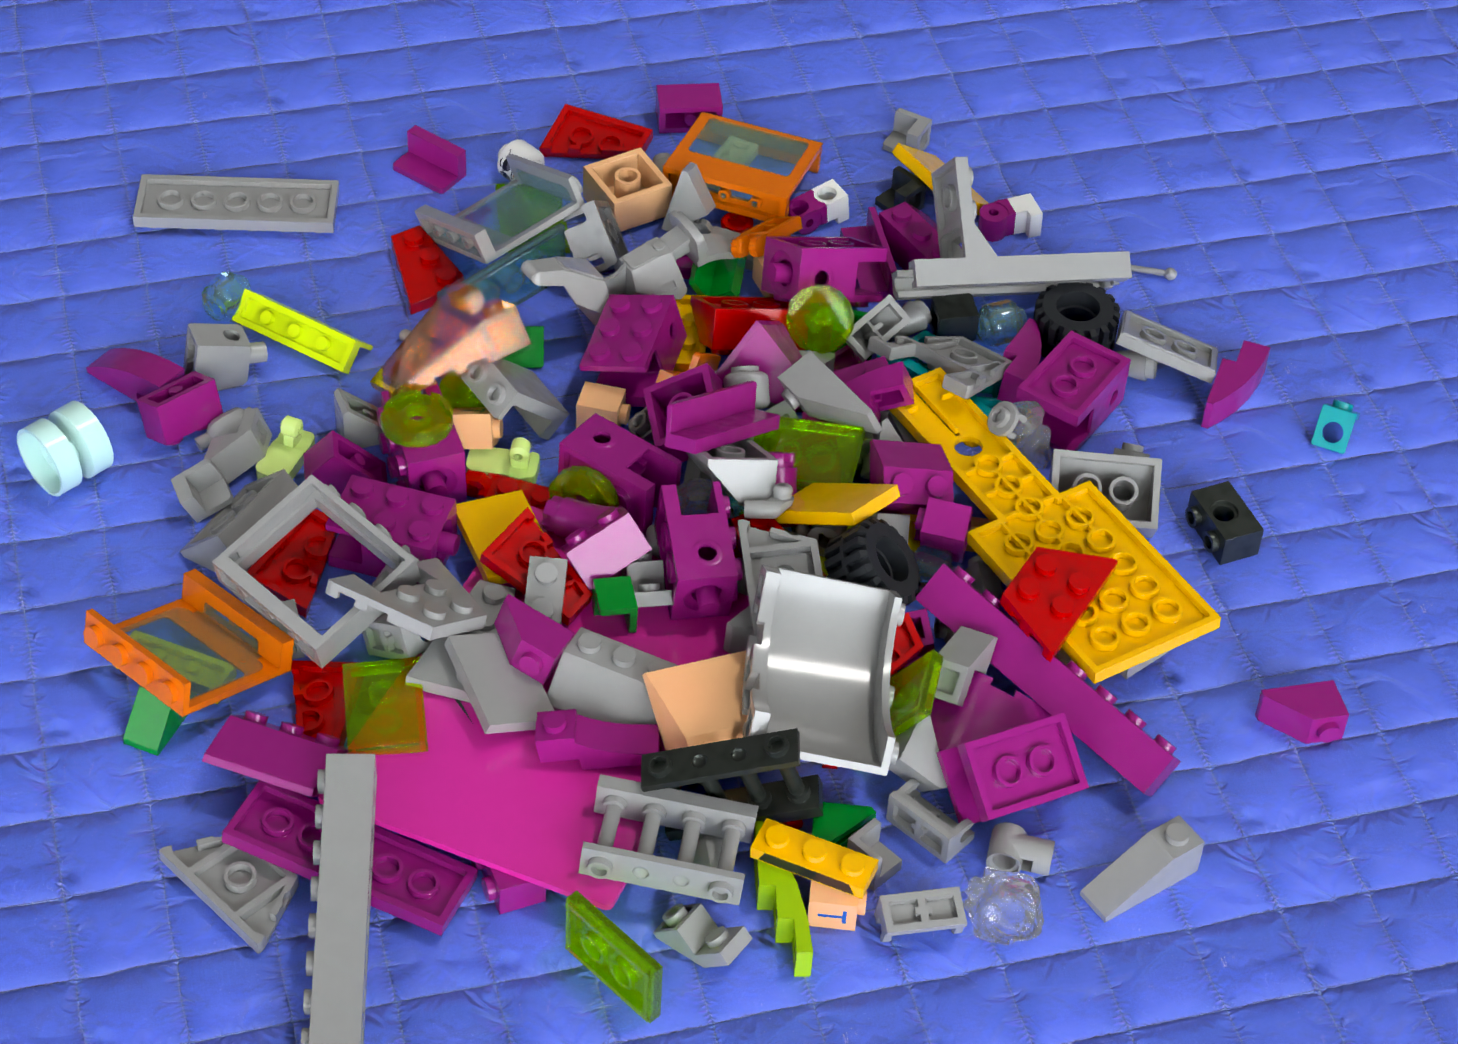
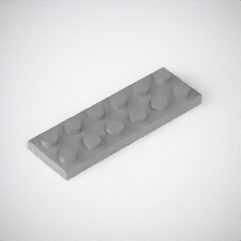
(236, 203)

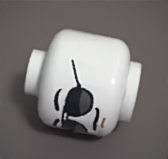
(521, 149)

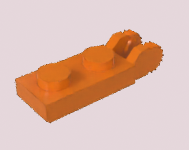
(754, 238)

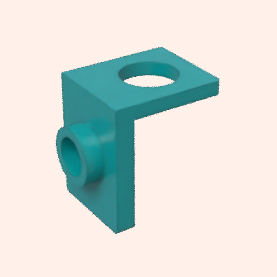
(1337, 412)

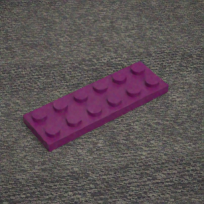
(406, 876)

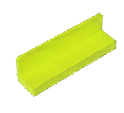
(299, 331)

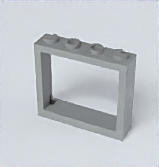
(279, 521)

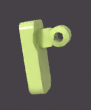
(287, 449)
(511, 462)

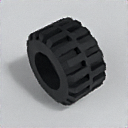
(1076, 309)
(874, 557)

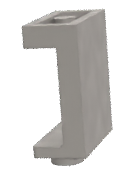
(507, 385)

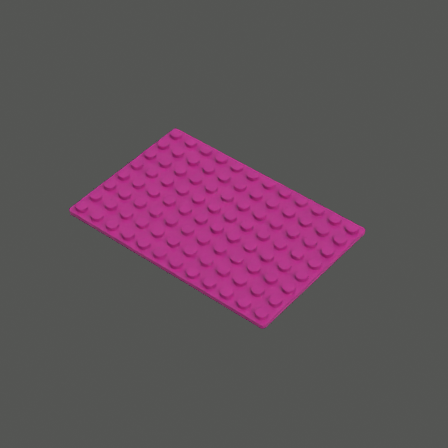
(493, 795)

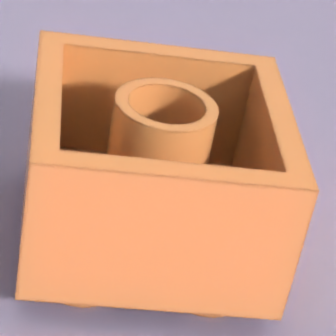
(631, 186)

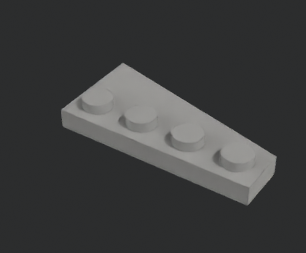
(435, 667)

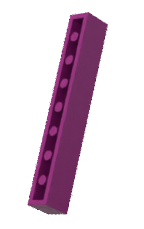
(1052, 684)

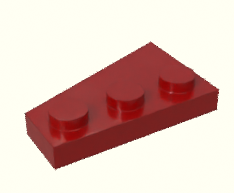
(510, 558)

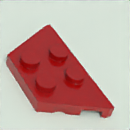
(1055, 593)

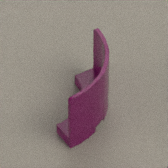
(983, 712)

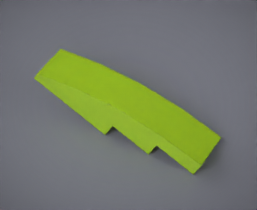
(780, 892)

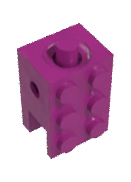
(806, 261)
(634, 342)
(1076, 388)
(624, 459)
(431, 468)
(411, 517)
(697, 555)
(1013, 769)

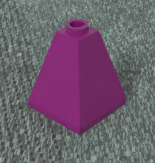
(770, 348)

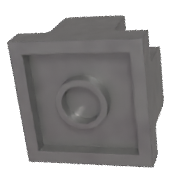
(596, 236)

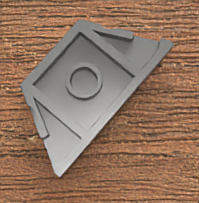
(777, 550)
(235, 885)

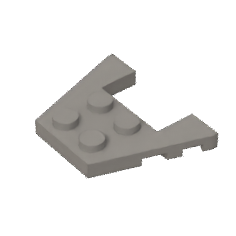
(966, 362)
(429, 610)

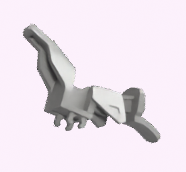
(641, 271)

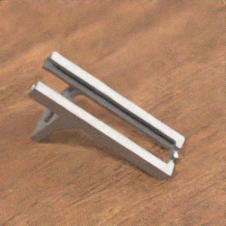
(978, 268)

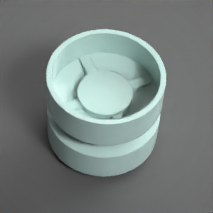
(65, 448)

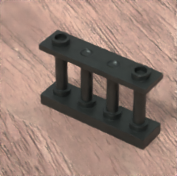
(744, 757)

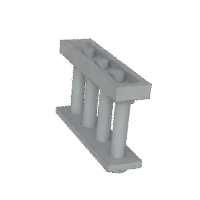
(673, 809)

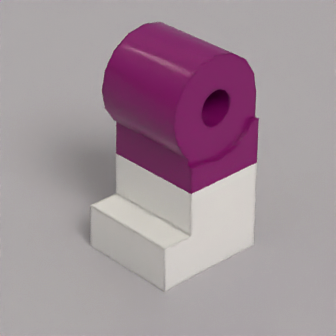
(820, 206)
(1010, 217)

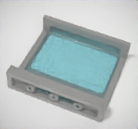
(509, 214)

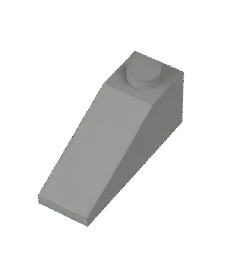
(824, 395)
(1145, 869)

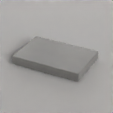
(1167, 346)
(498, 691)

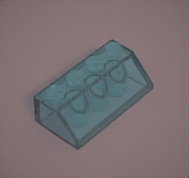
(504, 276)

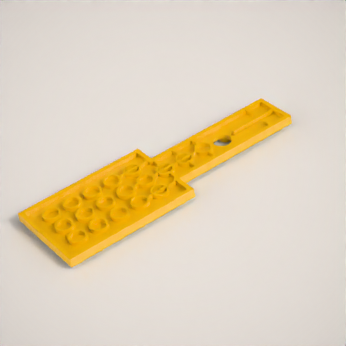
(1144, 602)

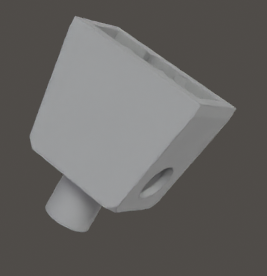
(221, 353)

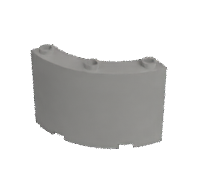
(823, 667)

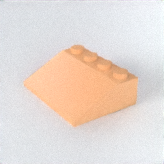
(698, 701)

